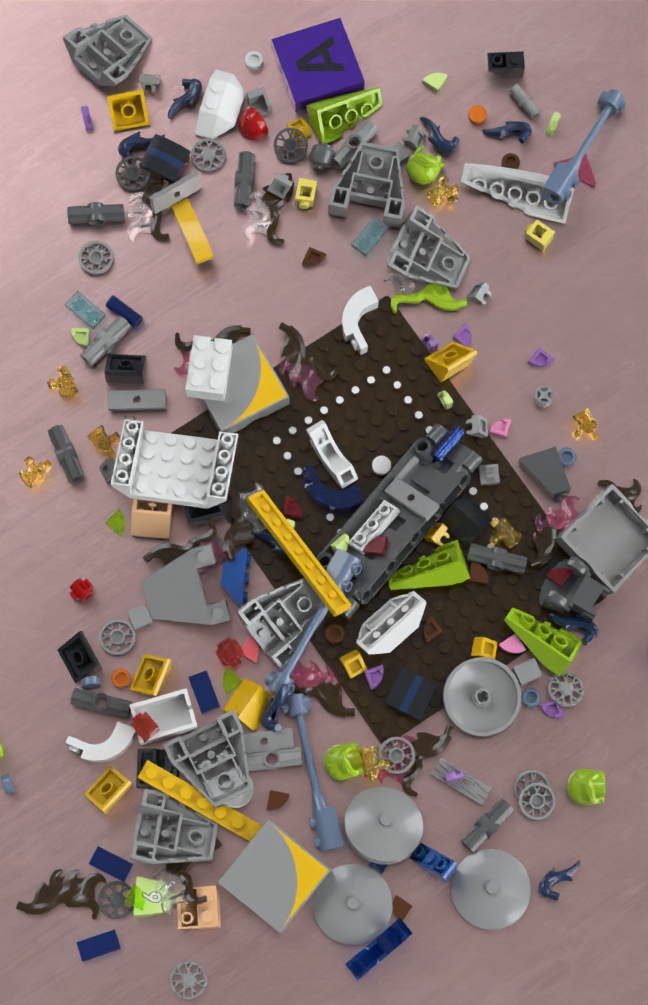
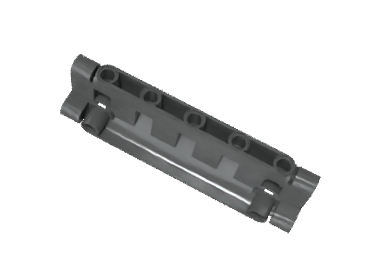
(435, 480)

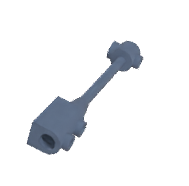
(566, 175)
(341, 570)
(323, 818)

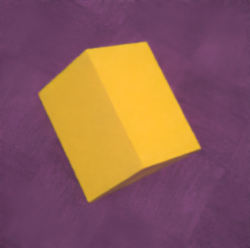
(128, 110)
(450, 360)
(151, 675)
(249, 704)
(108, 790)

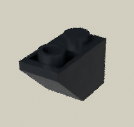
(506, 64)

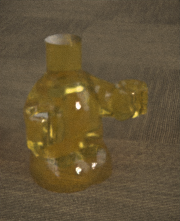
(443, 192)
(65, 383)
(586, 423)
(102, 441)
(35, 471)
(505, 532)
(371, 762)

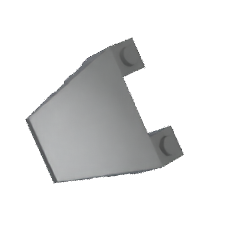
(371, 179)
(177, 590)

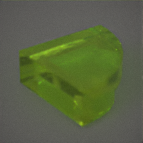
(117, 522)
(230, 680)
(136, 898)

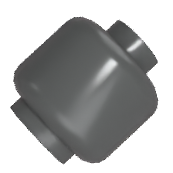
(321, 155)

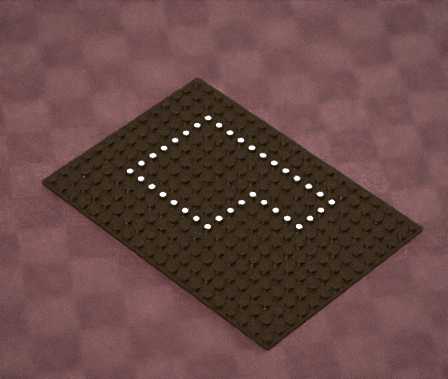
(374, 410)

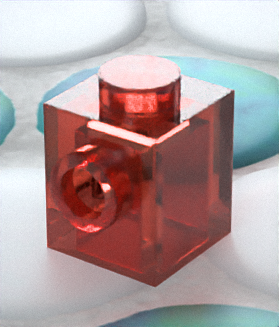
(144, 726)

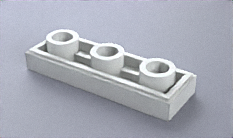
(374, 526)

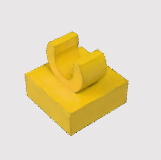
(436, 533)

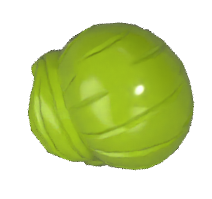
(424, 167)
(343, 761)
(587, 786)

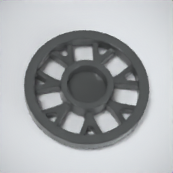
(290, 145)
(132, 174)
(115, 899)

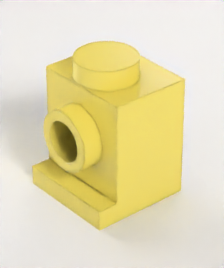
(305, 187)
(543, 231)

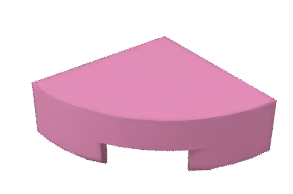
(500, 428)
(512, 645)

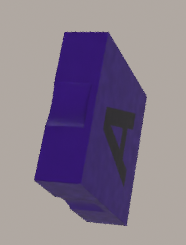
(317, 63)

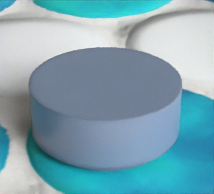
(567, 457)
(90, 683)
(530, 697)
(7, 783)

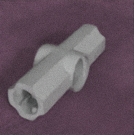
(346, 151)
(105, 341)
(285, 757)

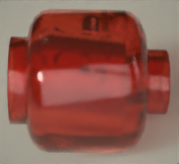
(229, 652)

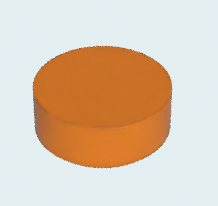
(477, 114)
(121, 678)

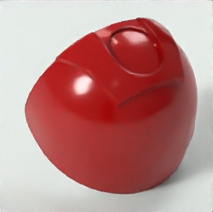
(252, 125)

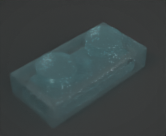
(369, 236)
(85, 310)

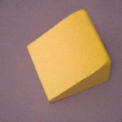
(302, 125)
(484, 648)
(353, 663)

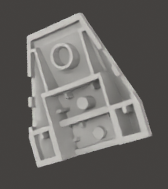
(107, 49)
(427, 252)
(280, 619)
(213, 759)
(170, 832)

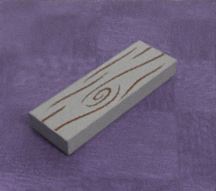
(468, 786)

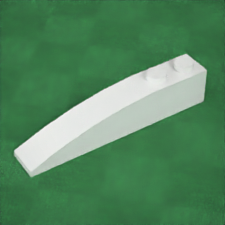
(517, 188)

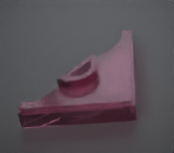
(585, 172)

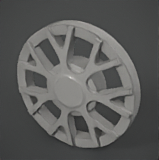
(208, 155)
(95, 257)
(117, 637)
(565, 689)
(397, 754)
(531, 789)
(537, 800)
(188, 980)

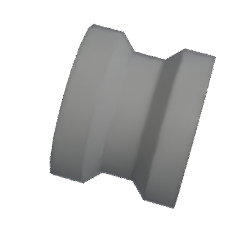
(543, 392)

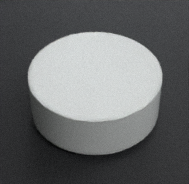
(253, 60)
(381, 465)

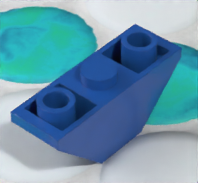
(235, 577)
(434, 862)

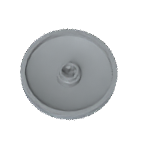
(482, 696)
(383, 825)
(490, 889)
(352, 904)

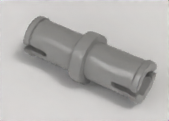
(524, 101)

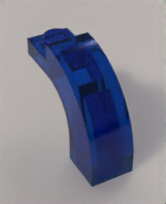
(328, 499)
(379, 949)

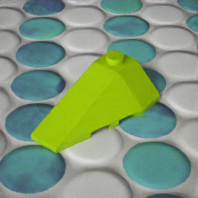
(337, 114)
(439, 569)
(550, 646)

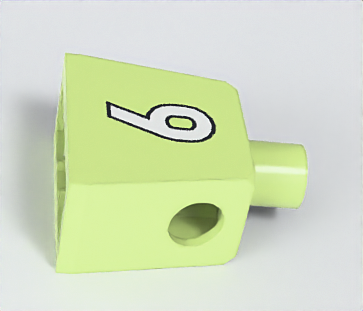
(152, 900)

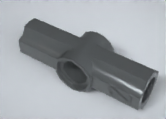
(244, 179)
(95, 213)
(65, 453)
(497, 558)
(88, 700)
(487, 825)

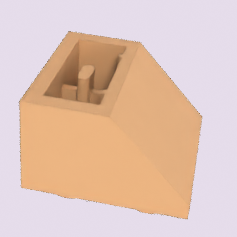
(151, 519)
(202, 915)

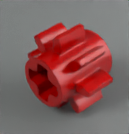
(81, 590)

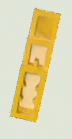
(192, 231)

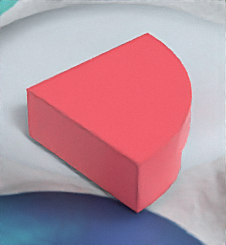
(251, 650)

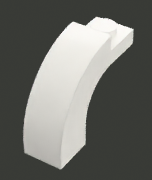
(356, 307)
(330, 455)
(107, 751)

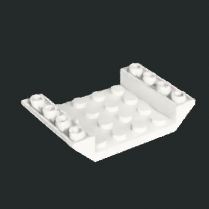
(173, 466)

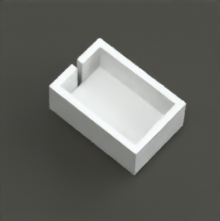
(209, 368)
(170, 712)

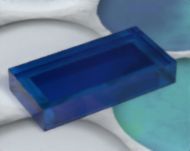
(204, 692)
(111, 864)
(98, 945)

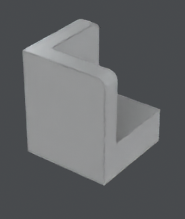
(259, 100)
(526, 672)

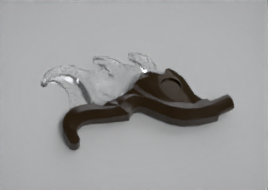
(265, 213)
(144, 218)
(245, 522)
(176, 885)

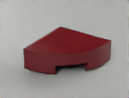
(292, 508)
(376, 546)
(559, 576)

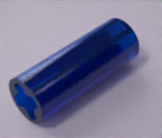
(124, 311)
(448, 444)

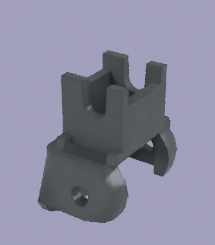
(577, 593)

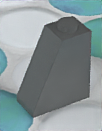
(546, 472)

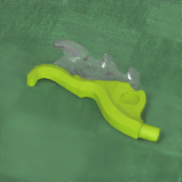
(414, 291)

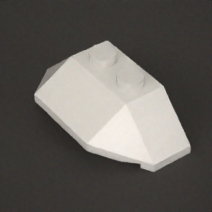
(220, 105)
(391, 624)

